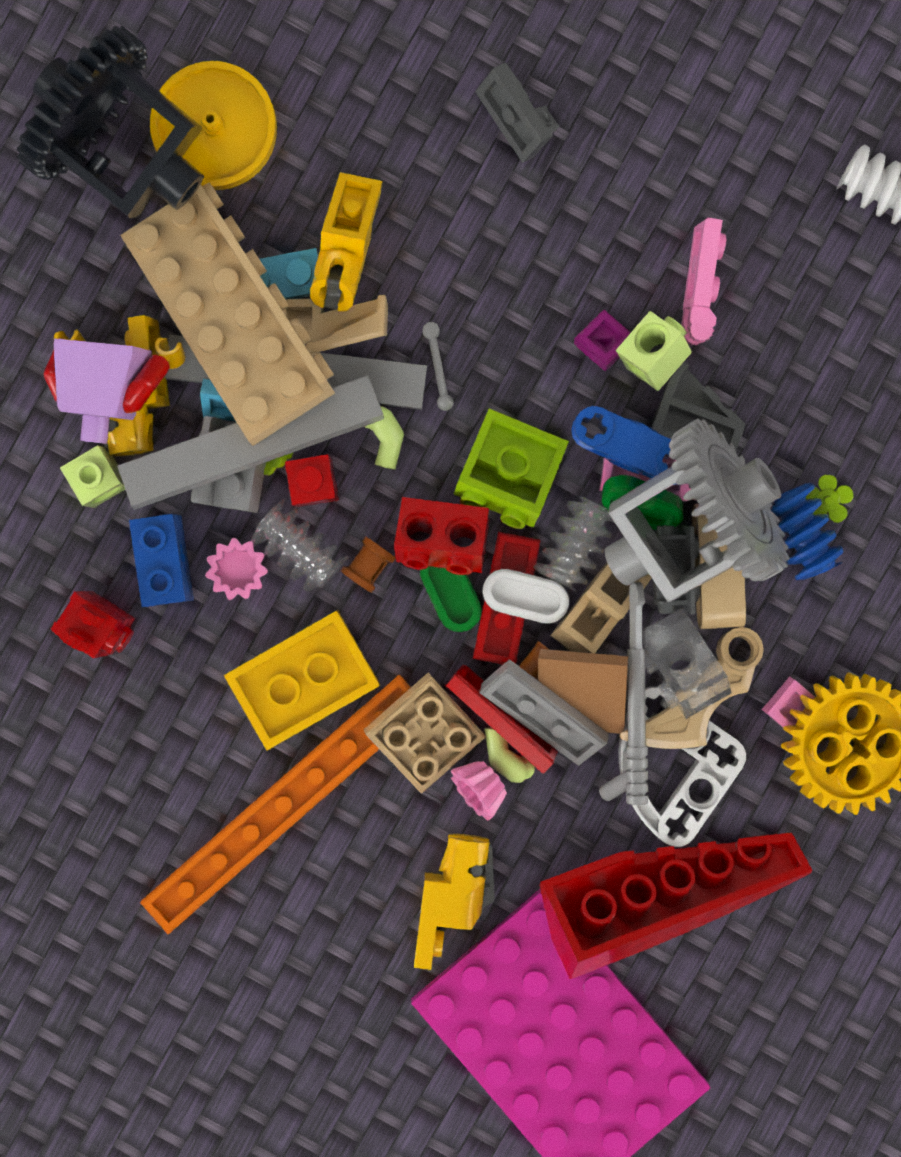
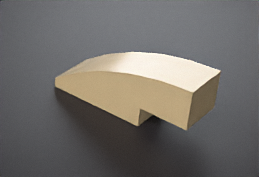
(595, 612)

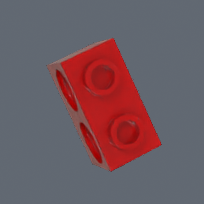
(444, 524)

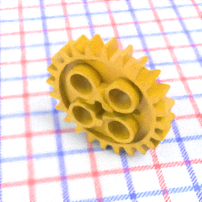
(826, 717)

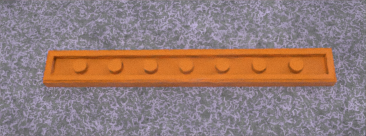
(269, 814)

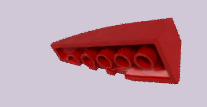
(654, 896)

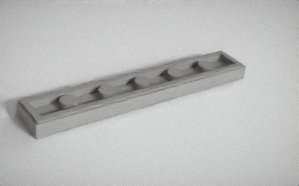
(393, 382)
(229, 451)

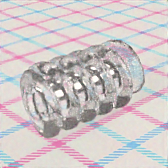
(575, 543)
(297, 547)

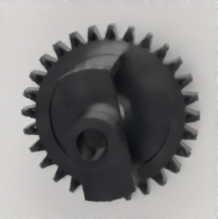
(76, 104)

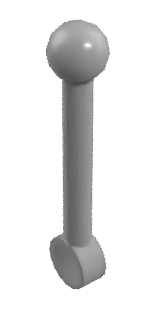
(431, 332)

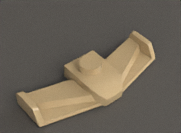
(337, 327)

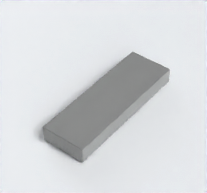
(544, 712)

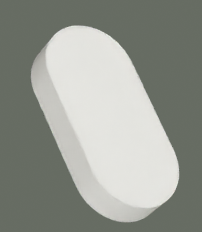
(525, 596)

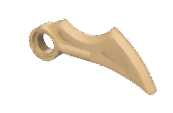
(672, 730)

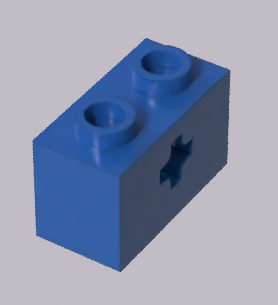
(161, 560)

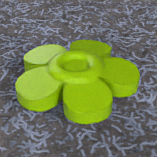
(831, 498)

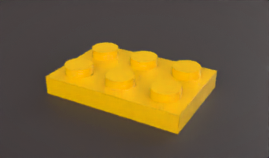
(302, 680)

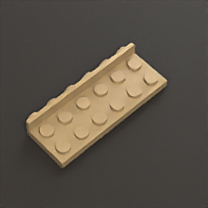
(230, 314)

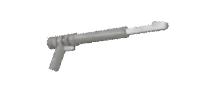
(634, 758)

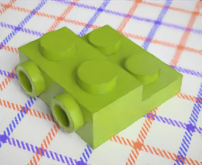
(510, 469)

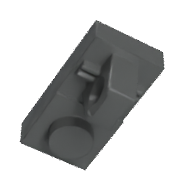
(509, 105)

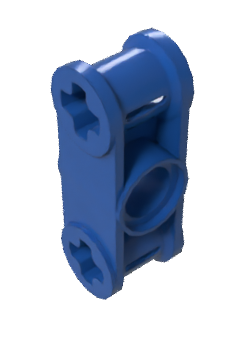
(623, 442)

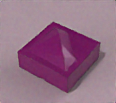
(602, 339)

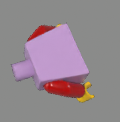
(105, 379)

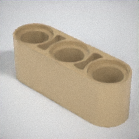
(723, 597)

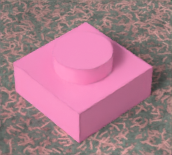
(784, 700)

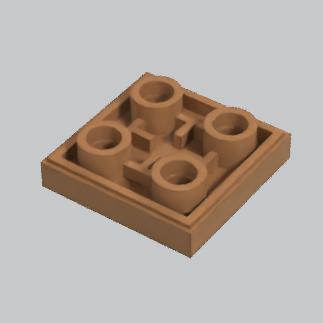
(588, 683)

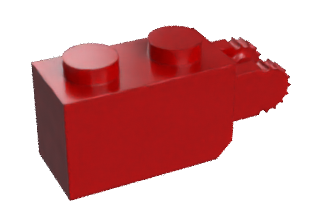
(94, 625)

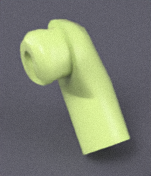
(390, 437)
(504, 761)

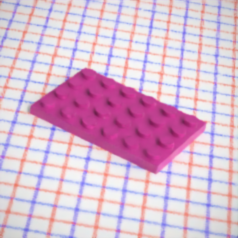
(559, 1055)

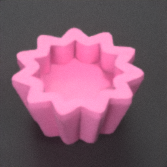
(236, 569)
(479, 788)

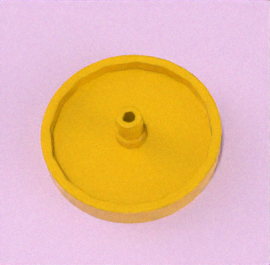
(234, 119)

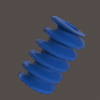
(806, 532)

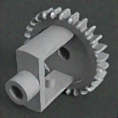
(729, 494)

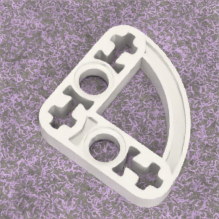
(703, 768)

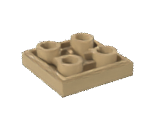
(424, 733)

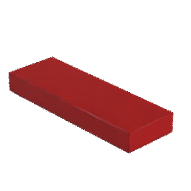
(499, 632)
(467, 686)

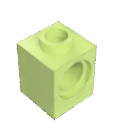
(657, 366)
(94, 477)

